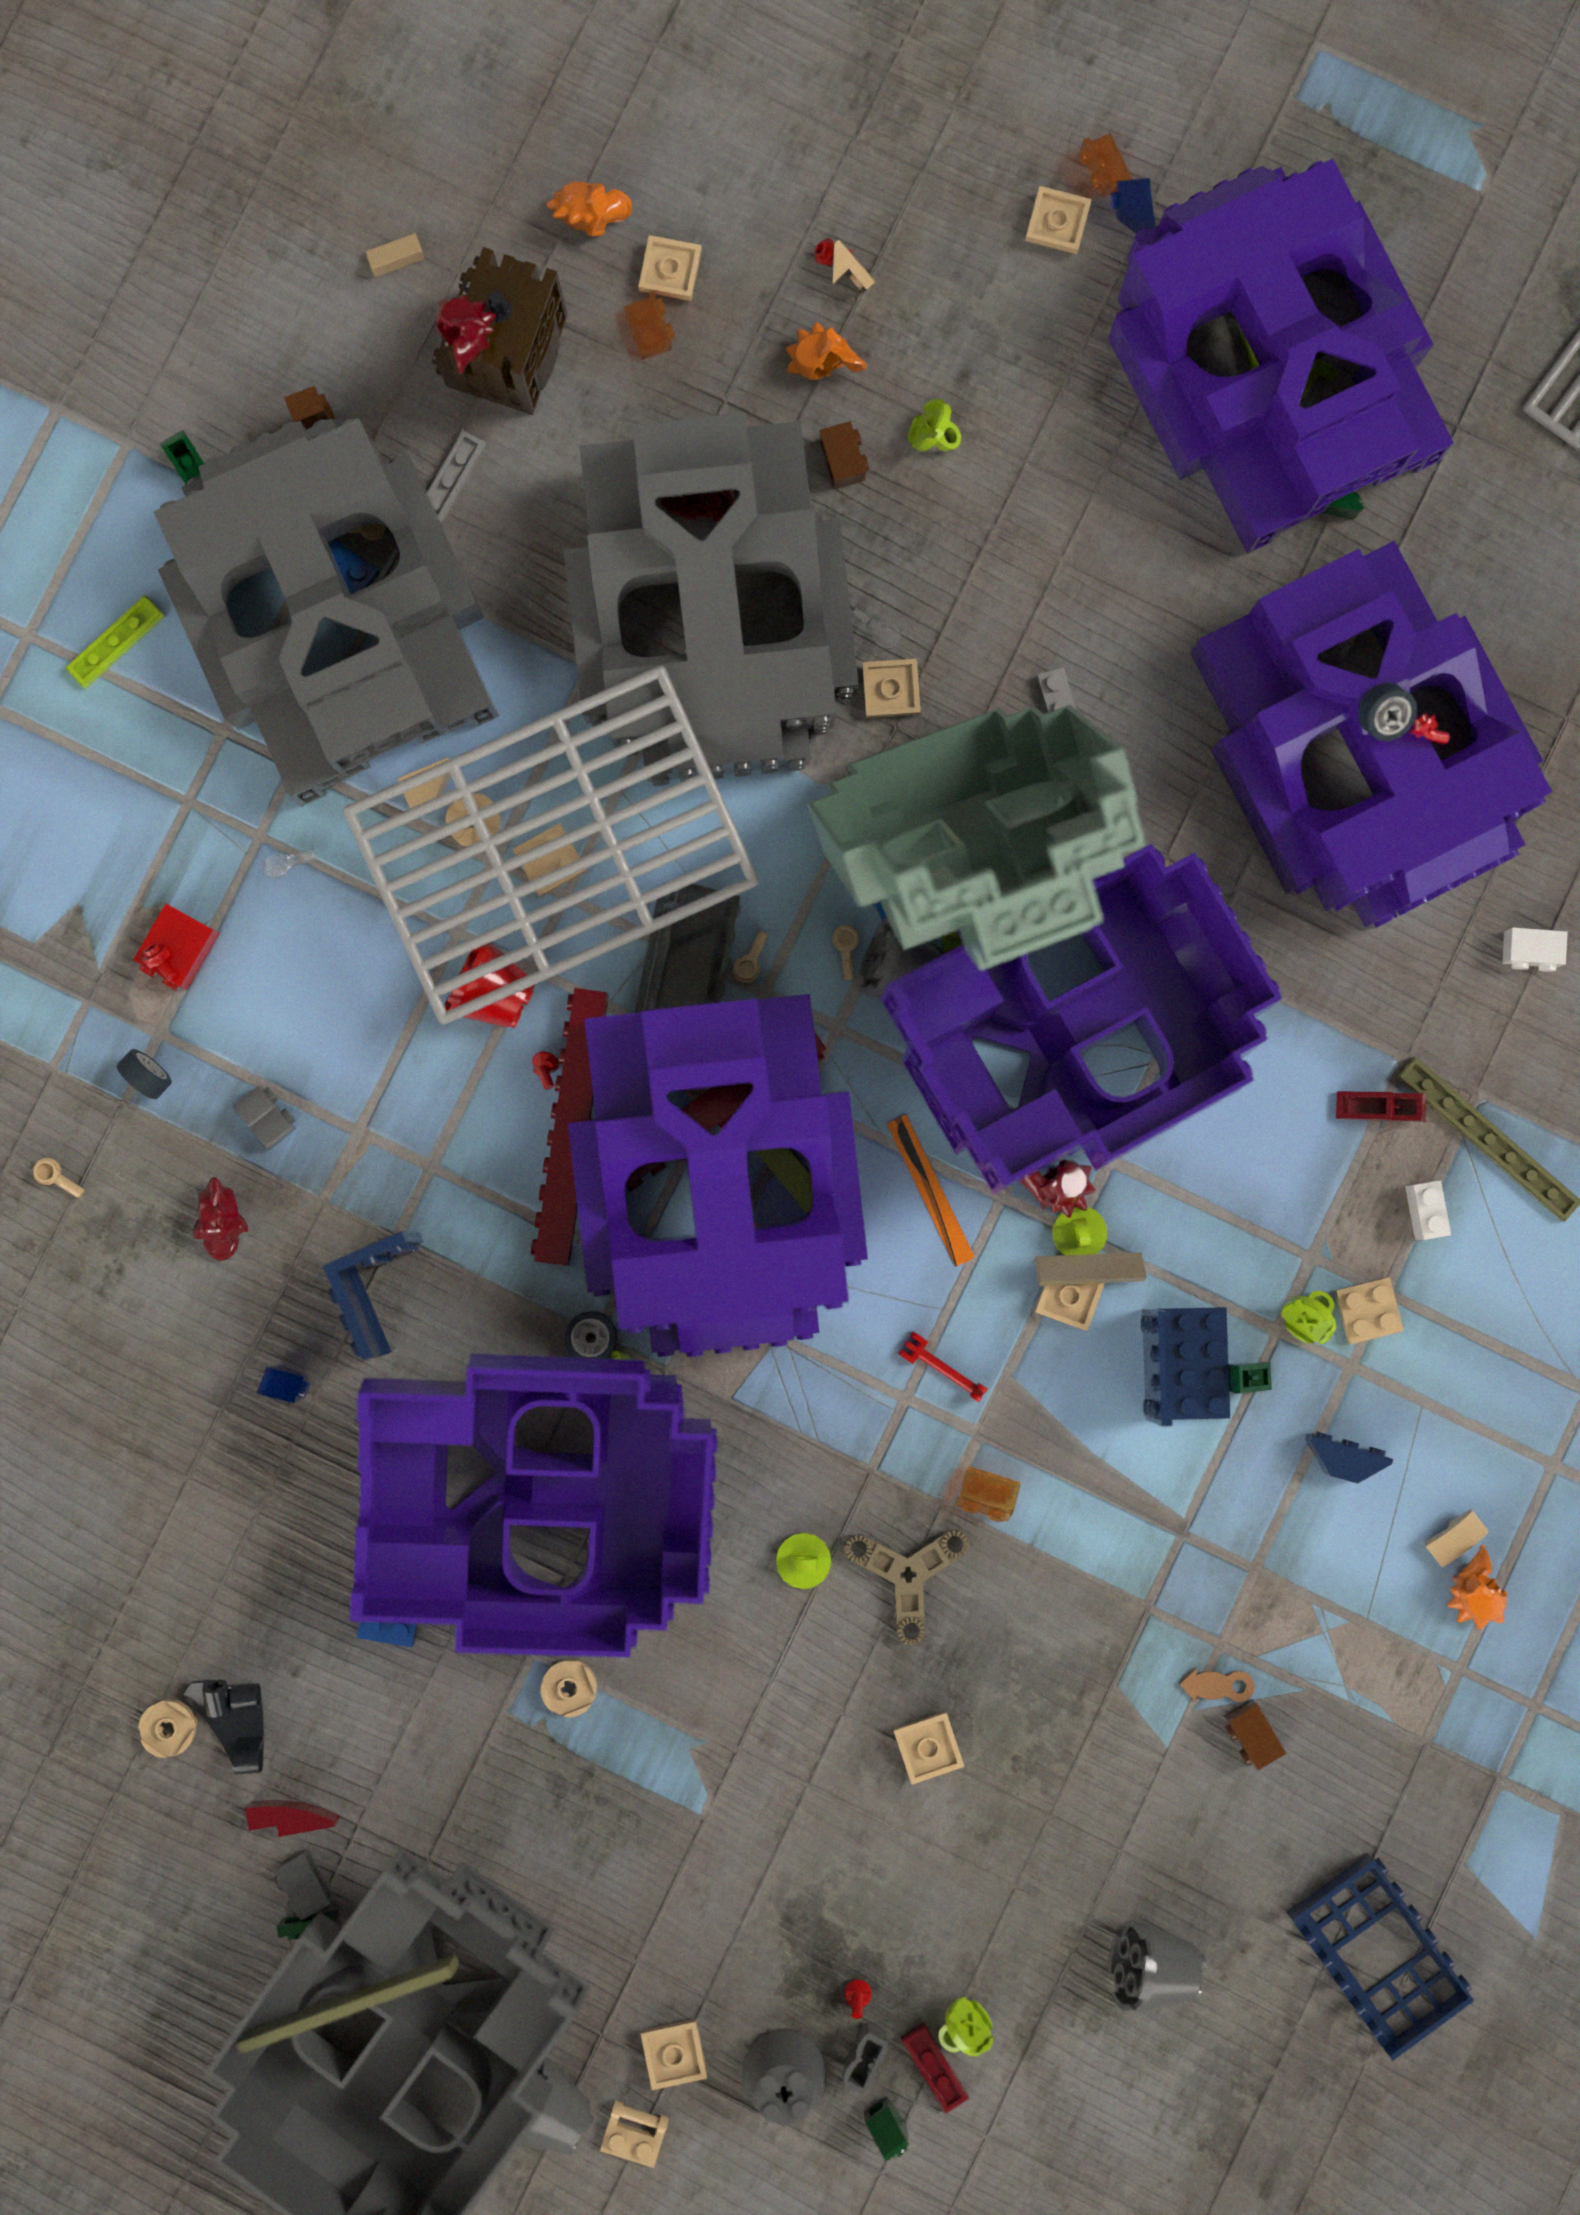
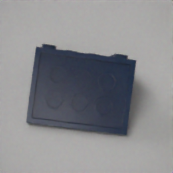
(351, 1295)
(1185, 1364)

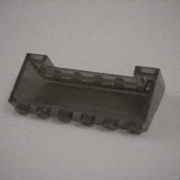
(689, 957)

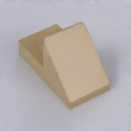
(846, 261)

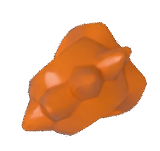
(589, 207)
(821, 353)
(1477, 1593)

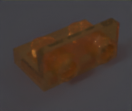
(1104, 163)
(649, 327)
(988, 1494)

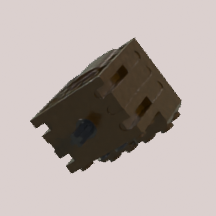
(523, 335)

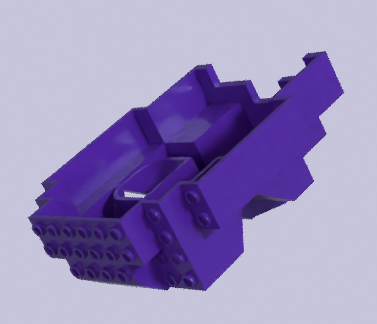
(1247, 255)
(1427, 817)
(1168, 967)
(728, 1278)
(638, 1492)

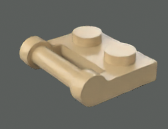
(633, 2142)

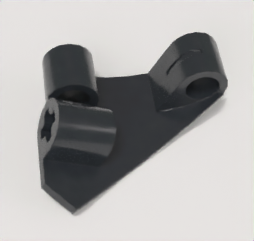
(235, 1718)

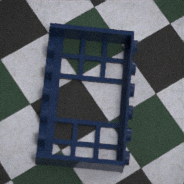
(1360, 2000)

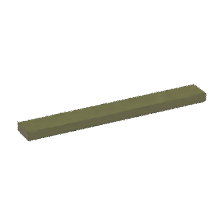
(1489, 1139)
(348, 2004)

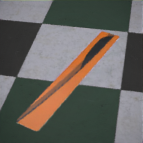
(930, 1190)

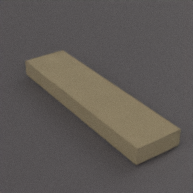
(1089, 1269)

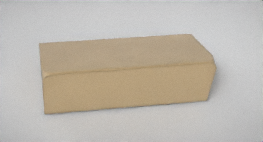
(395, 255)

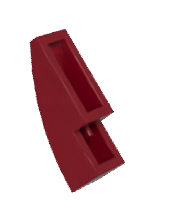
(1381, 1106)
(289, 1816)

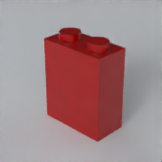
(186, 942)

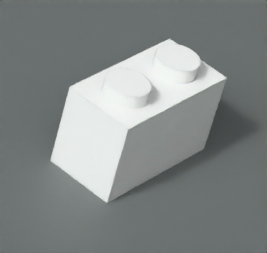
(1534, 948)
(1428, 1210)

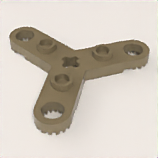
(925, 1562)

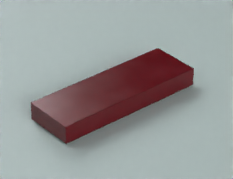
(934, 2068)

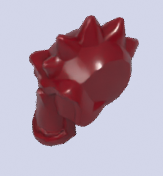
(464, 327)
(1061, 1187)
(219, 1220)

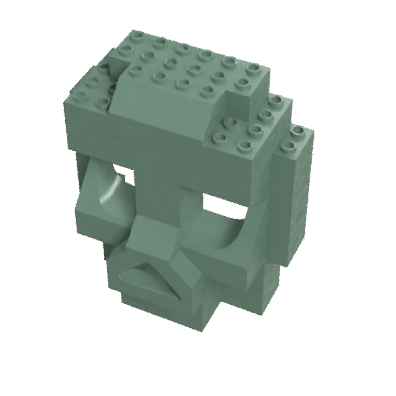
(984, 830)

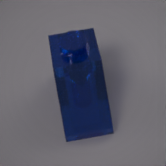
(1133, 204)
(284, 1384)

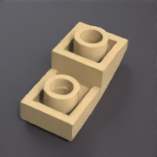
(1457, 1539)

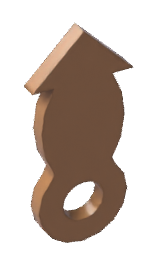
(1216, 1685)

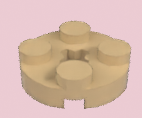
(469, 835)
(563, 1703)
(173, 1743)

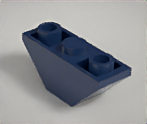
(1345, 1459)

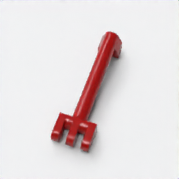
(976, 1390)

